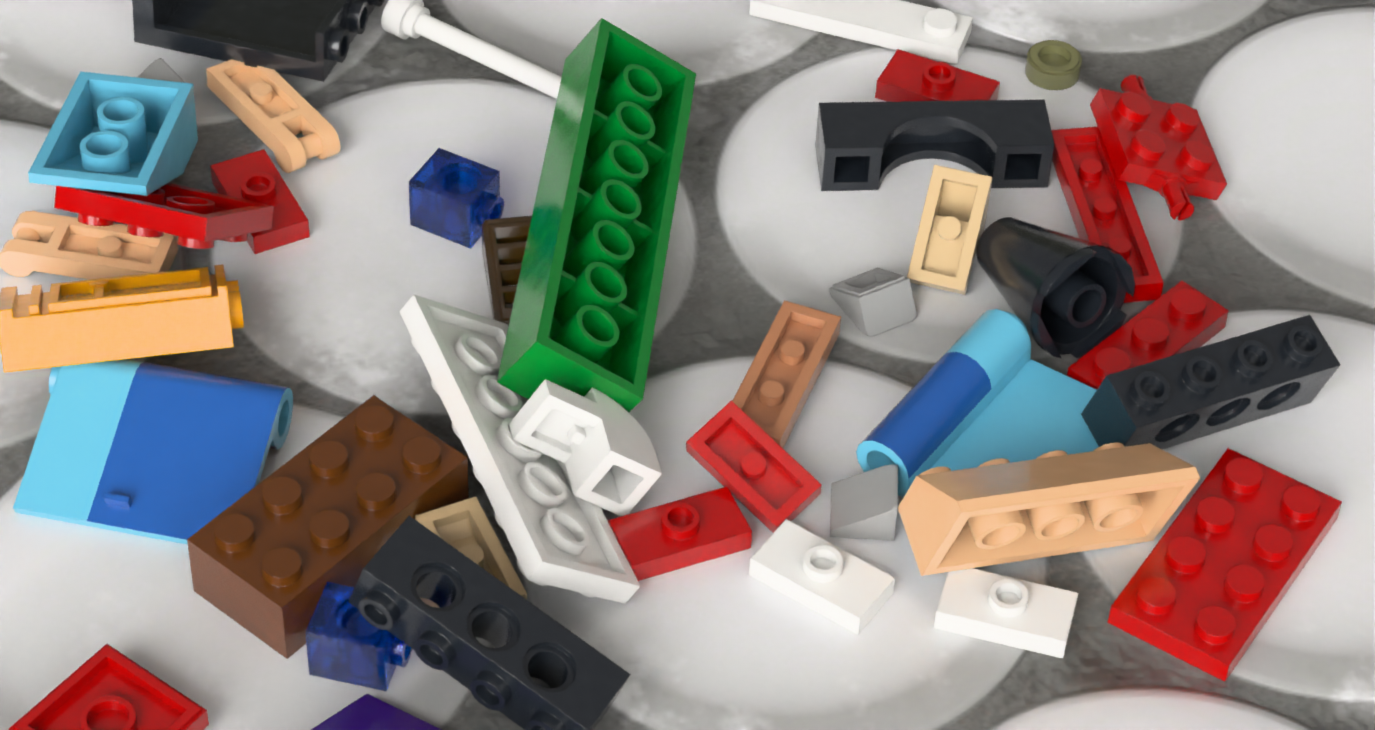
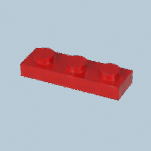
(1167, 327)

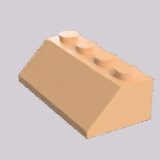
(1042, 506)

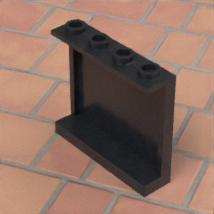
(280, 35)

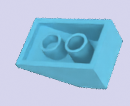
(119, 135)

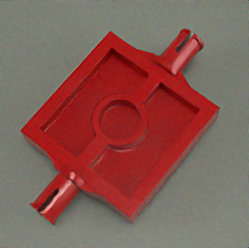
(1158, 145)

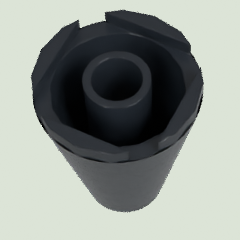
(1057, 284)

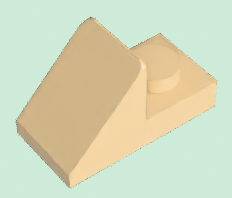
(950, 229)

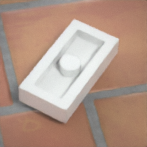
(822, 576)
(1006, 611)

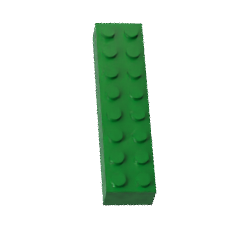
(600, 221)

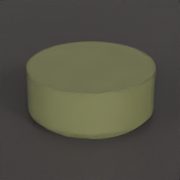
(1053, 65)

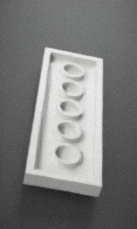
(550, 530)

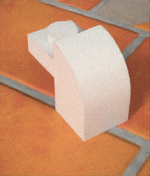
(596, 438)

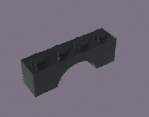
(992, 137)

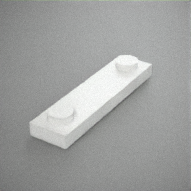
(882, 23)

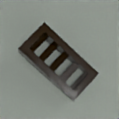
(503, 244)

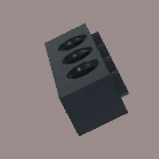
(1212, 387)
(479, 605)

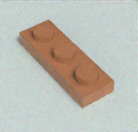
(787, 368)

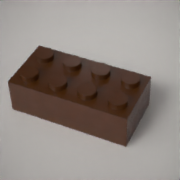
(321, 520)

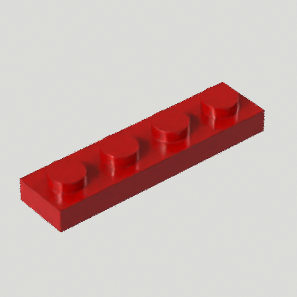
(1104, 206)

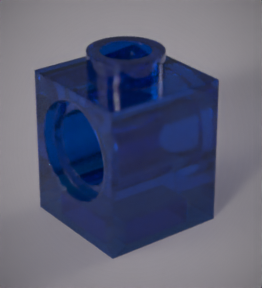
(454, 197)
(347, 646)

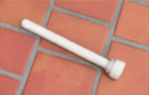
(413, 20)

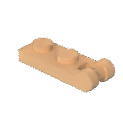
(274, 113)
(81, 250)

